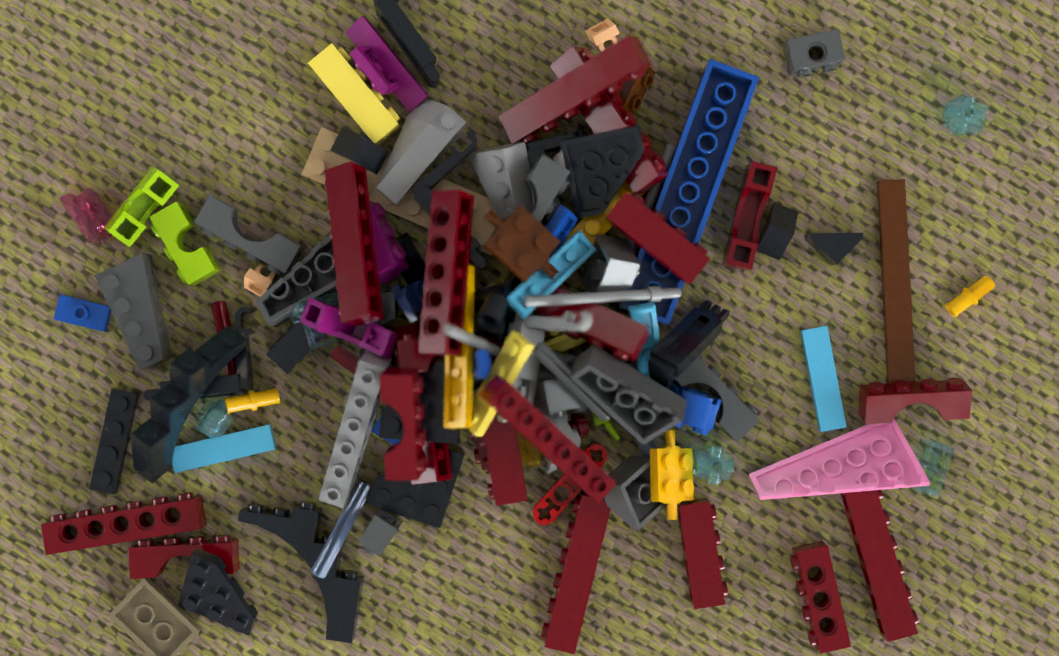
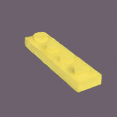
(507, 366)

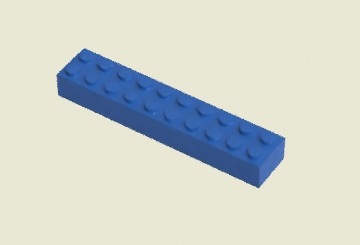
(697, 169)

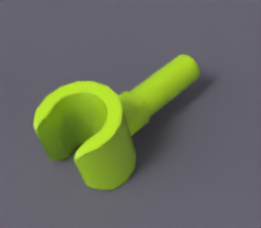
(608, 426)

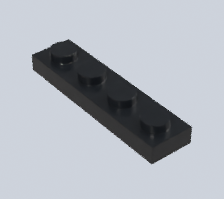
(114, 441)

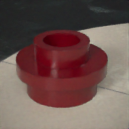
(580, 424)

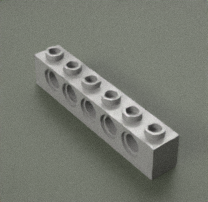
(354, 430)

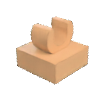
(602, 32)
(256, 282)

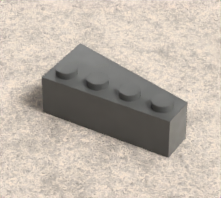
(309, 278)
(135, 304)
(627, 395)

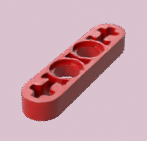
(565, 482)

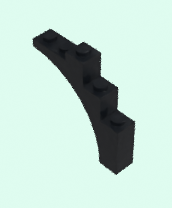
(189, 377)
(301, 530)

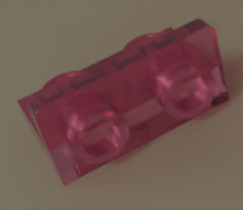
(88, 214)

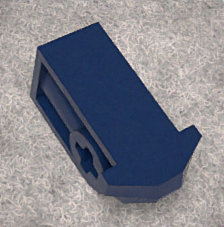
(410, 299)

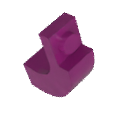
(326, 319)

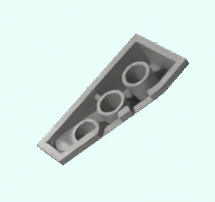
(421, 143)

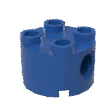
(699, 409)

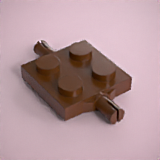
(521, 243)

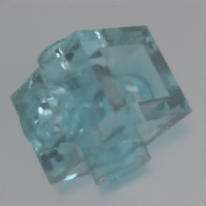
(964, 115)
(704, 460)

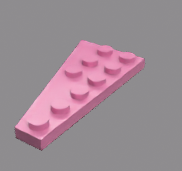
(854, 462)

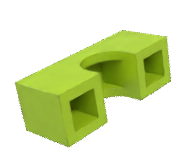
(132, 215)
(171, 226)

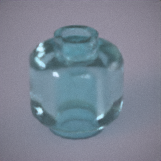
(213, 419)

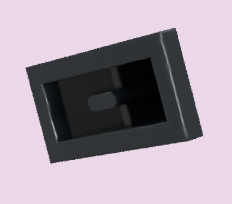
(359, 150)
(777, 231)
(833, 246)
(416, 263)

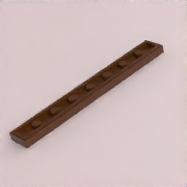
(896, 280)

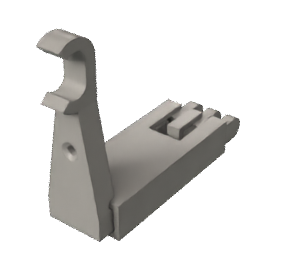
(533, 330)

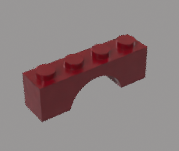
(753, 196)
(408, 356)
(402, 391)
(883, 401)
(150, 558)

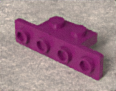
(383, 66)

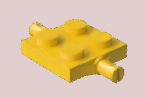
(671, 475)

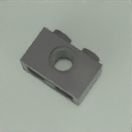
(828, 46)
(379, 532)

